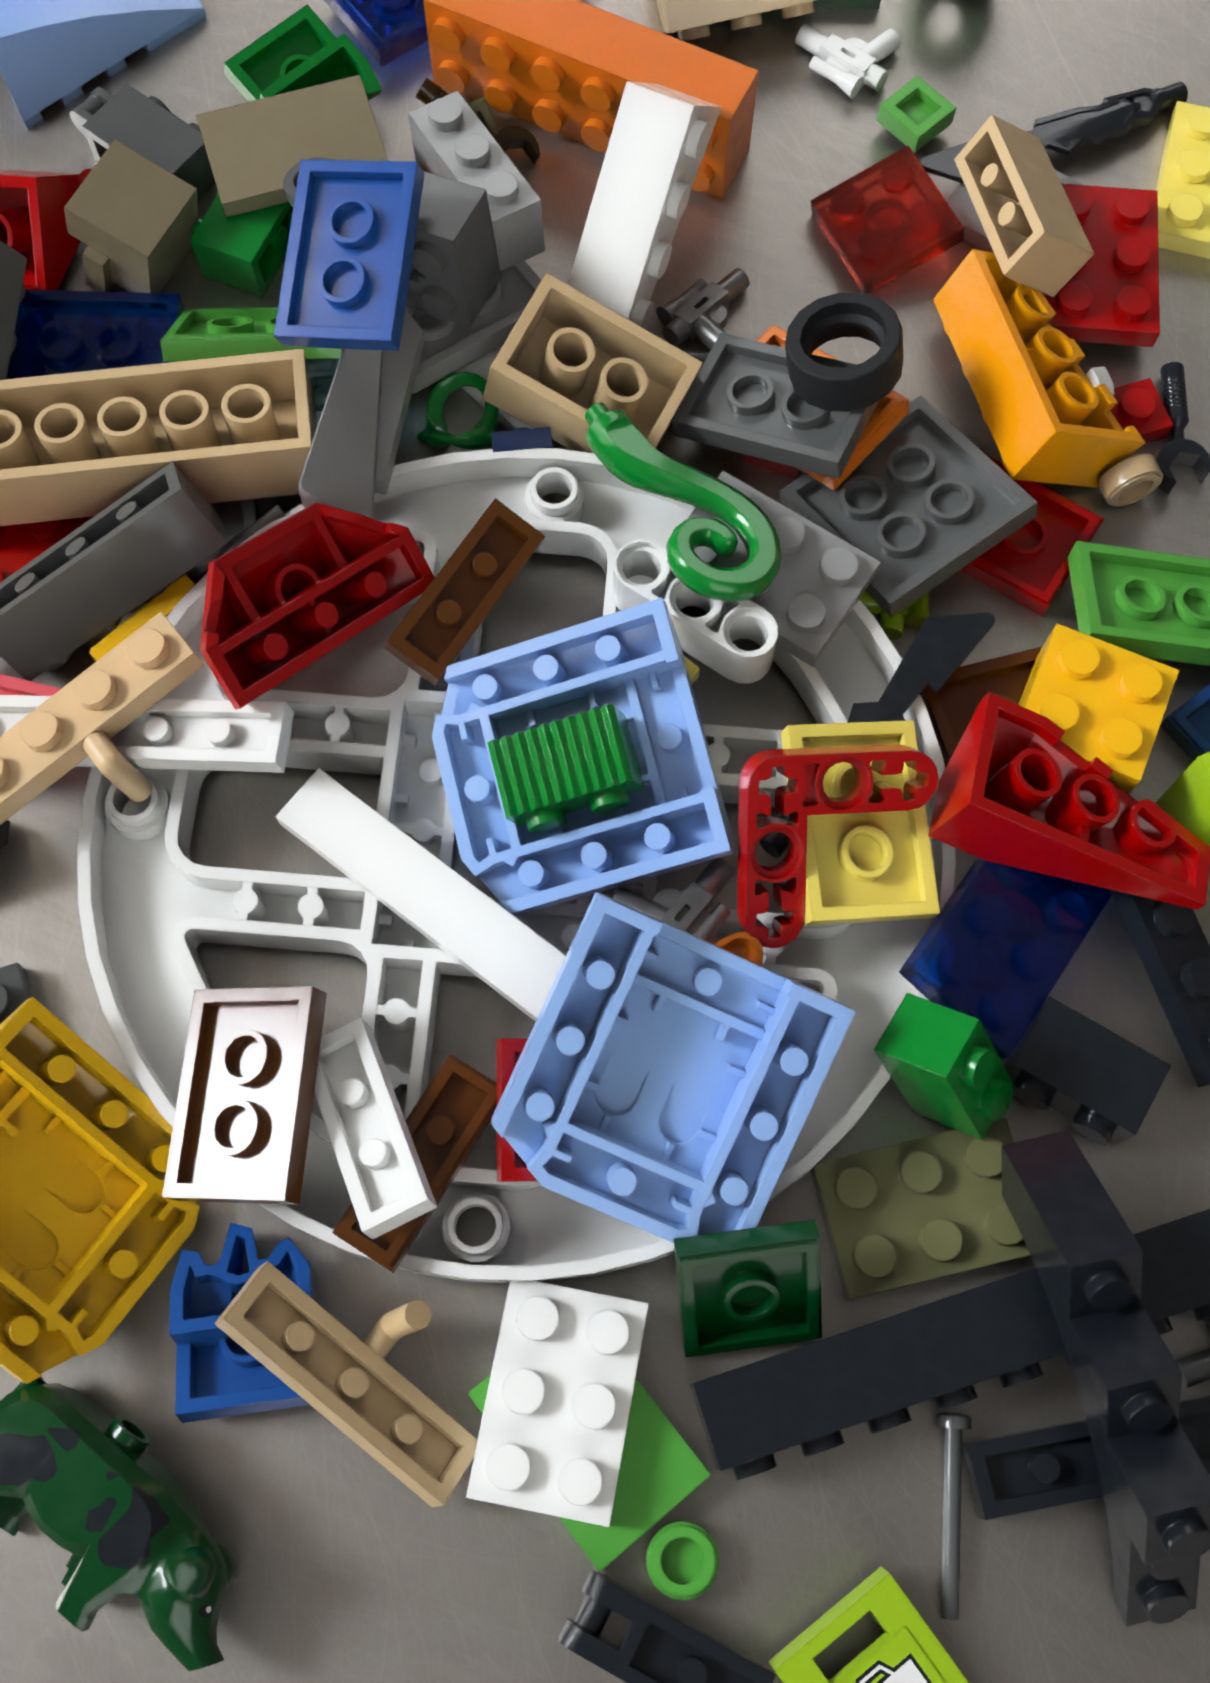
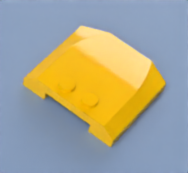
(76, 1195)

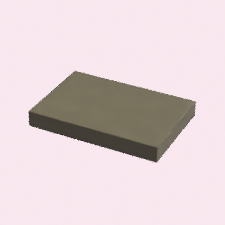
(264, 138)

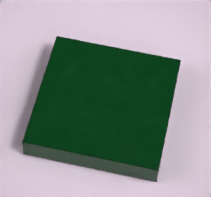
(749, 1287)

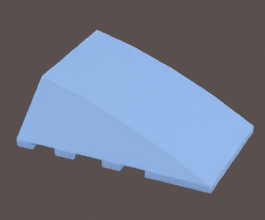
(62, 44)

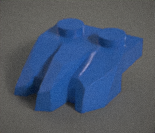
(211, 1369)

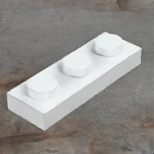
(369, 1132)

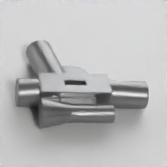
(701, 309)
(688, 908)

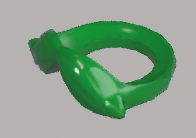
(436, 427)

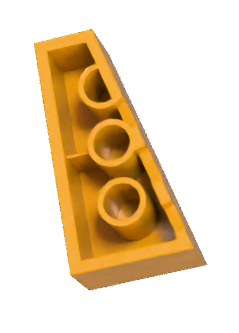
(1029, 379)

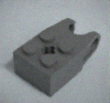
(453, 248)

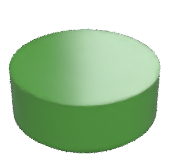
(682, 1560)

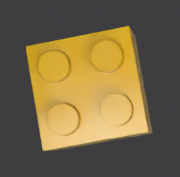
(1101, 699)

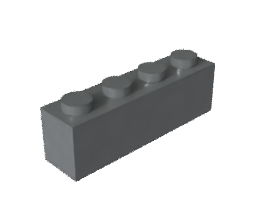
(106, 571)

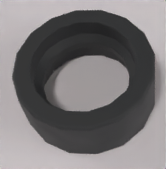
(840, 317)

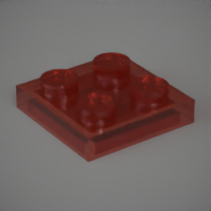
(887, 220)

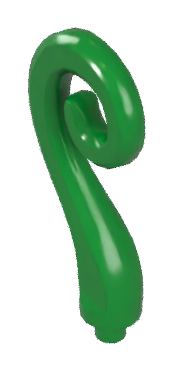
(640, 465)

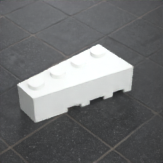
(641, 197)

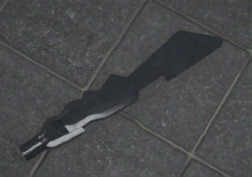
(1087, 124)
(930, 661)

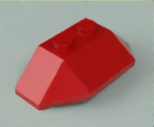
(303, 594)

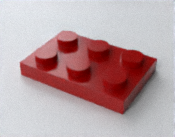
(1118, 287)

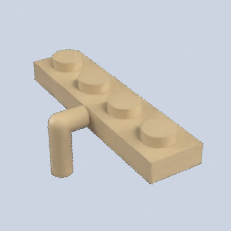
(92, 711)
(352, 1380)

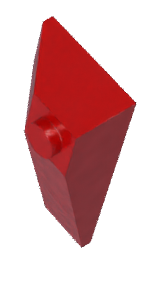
(36, 223)
(1044, 809)

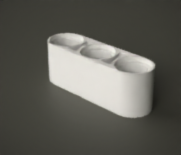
(703, 637)

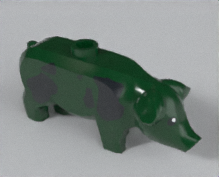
(116, 1513)

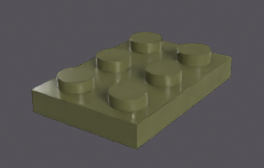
(917, 1210)

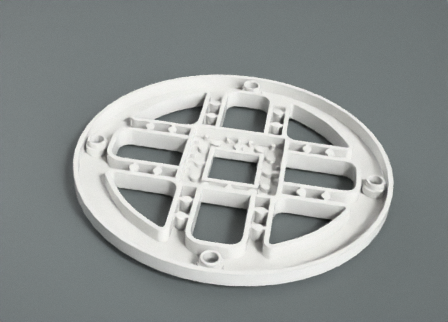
(153, 907)

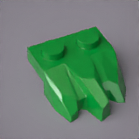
(295, 57)

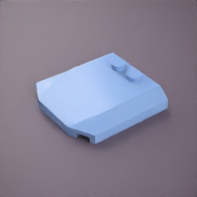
(615, 660)
(667, 1076)

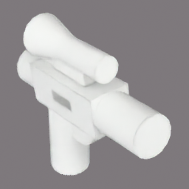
(849, 61)

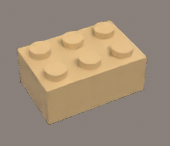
(581, 354)

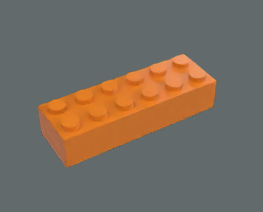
(569, 68)

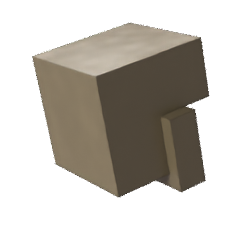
(132, 221)

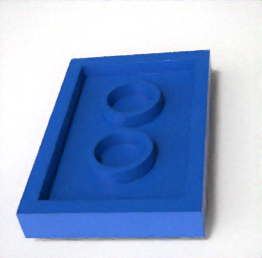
(349, 254)

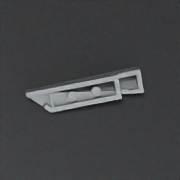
(362, 425)

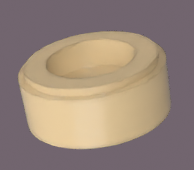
(1131, 480)

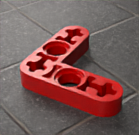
(804, 797)

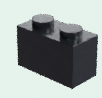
(1085, 1074)

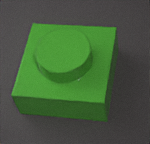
(916, 113)

